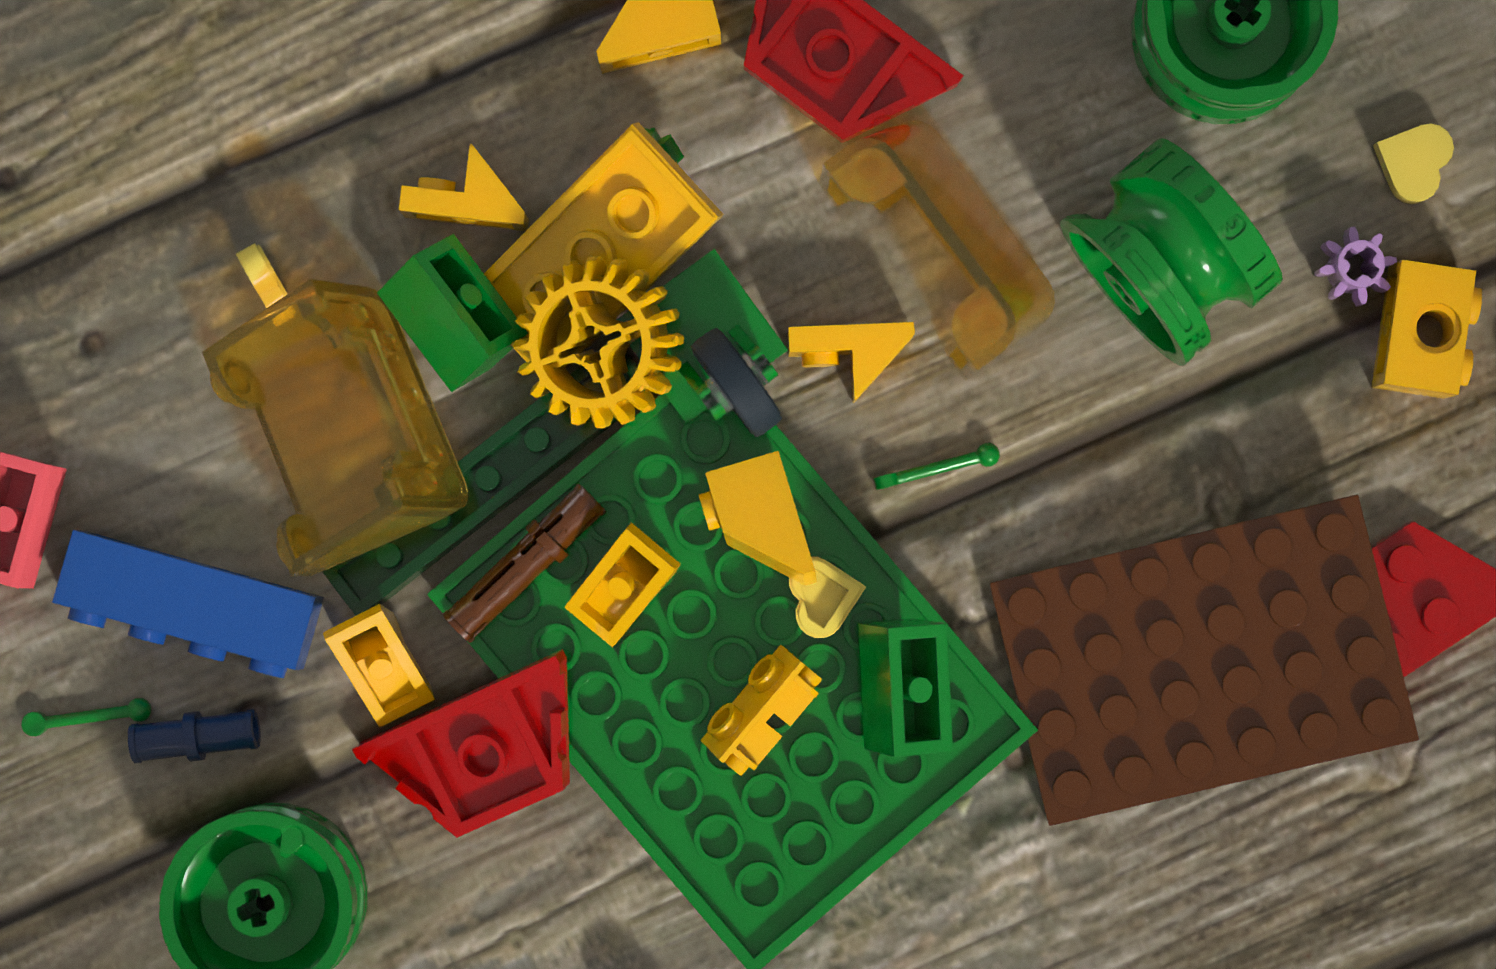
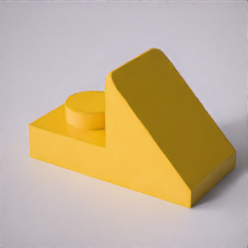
(481, 204)
(869, 347)
(622, 585)
(379, 664)

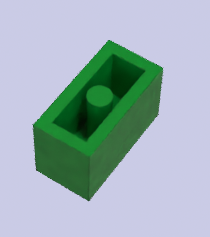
(451, 312)
(905, 687)

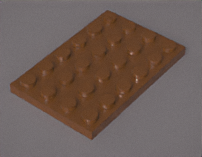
(1204, 660)

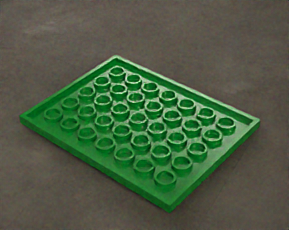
(819, 810)

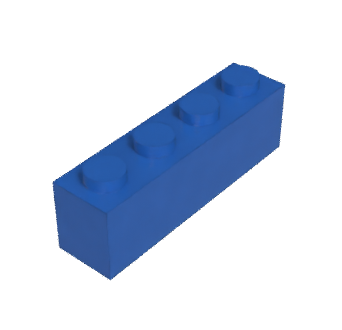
(187, 601)

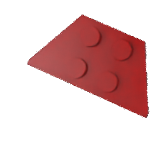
(842, 63)
(1431, 592)
(483, 749)

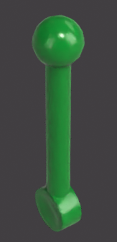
(986, 454)
(37, 723)

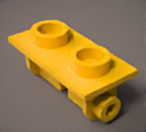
(739, 728)

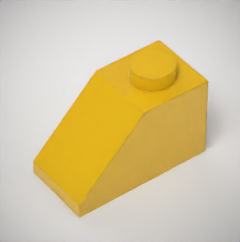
(657, 31)
(759, 515)

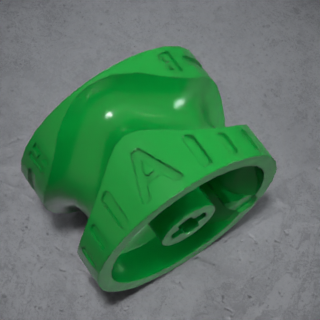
(1228, 71)
(1172, 250)
(276, 849)

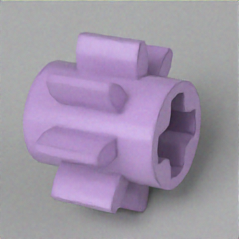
(1372, 266)

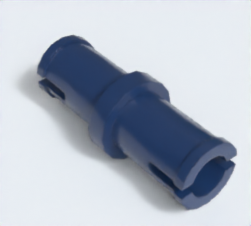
(194, 736)

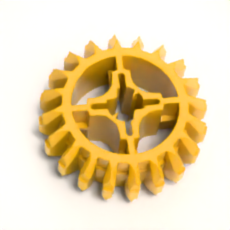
(587, 321)

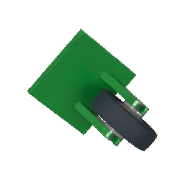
(723, 350)

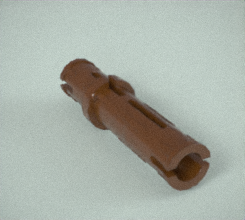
(524, 562)

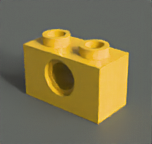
(1401, 357)

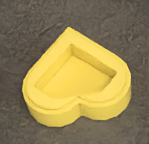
(1414, 160)
(261, 274)
(827, 602)

